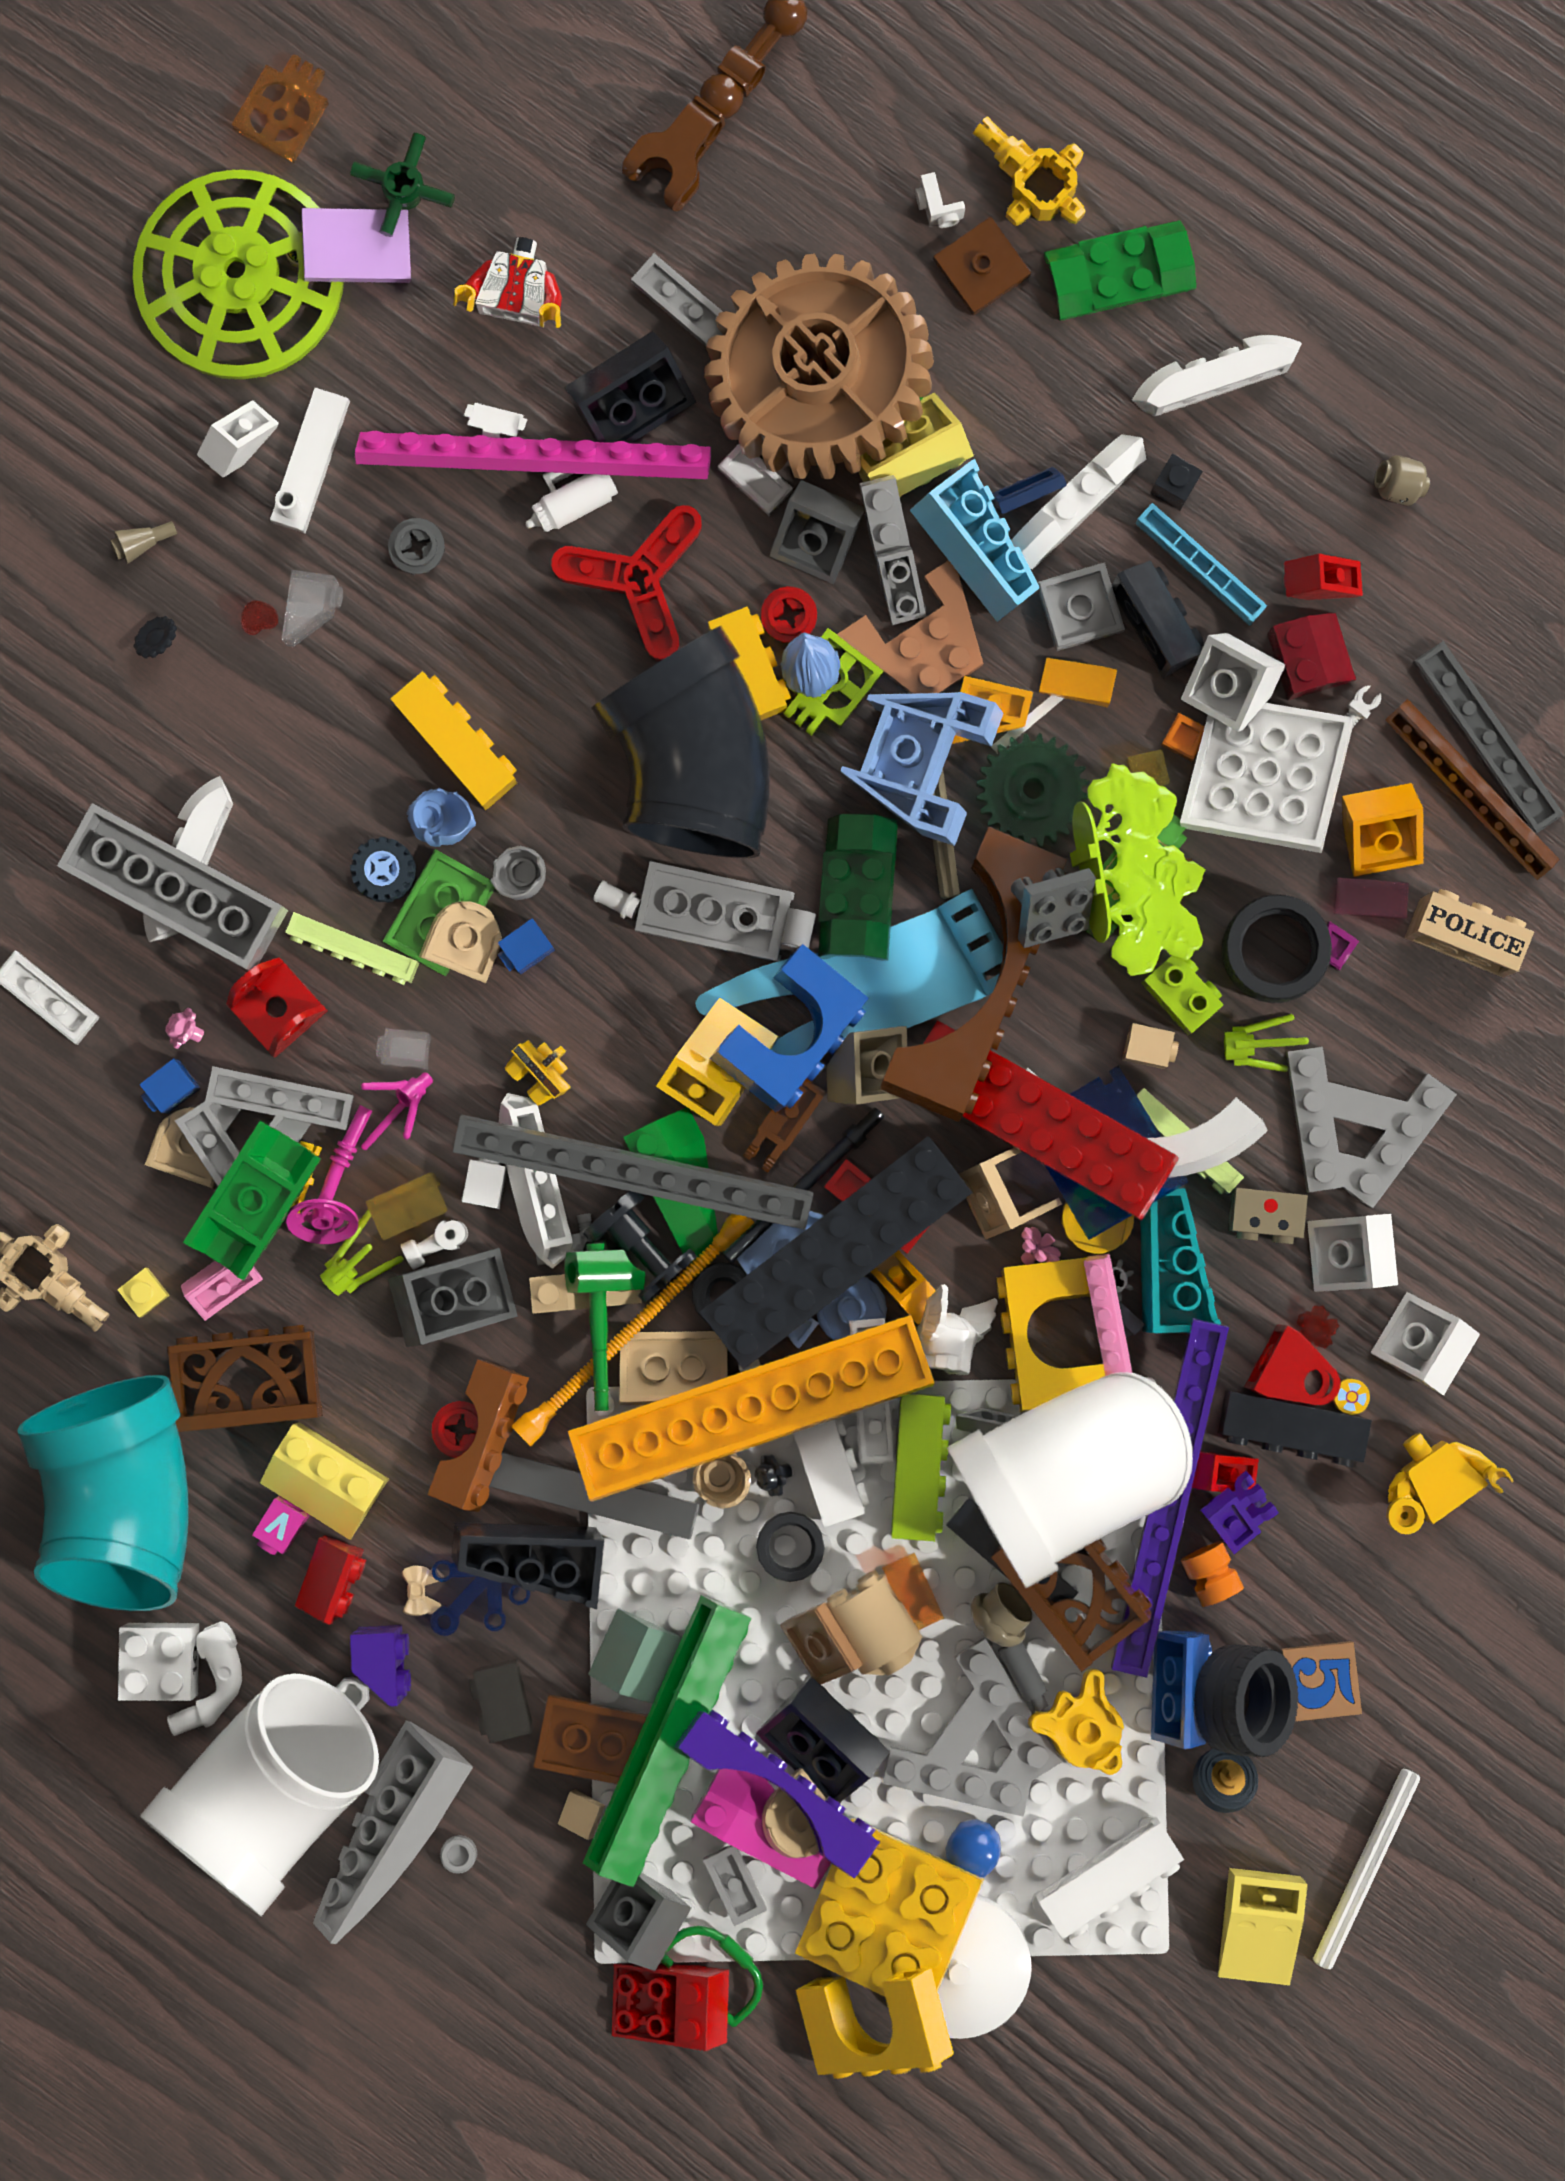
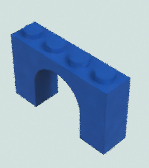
(833, 1006)

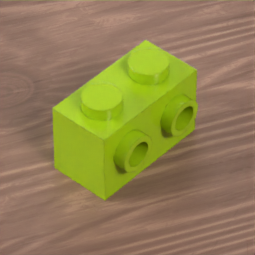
(1183, 993)

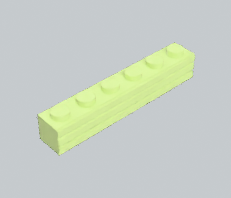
(353, 948)
(1223, 1175)

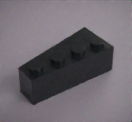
(535, 1557)

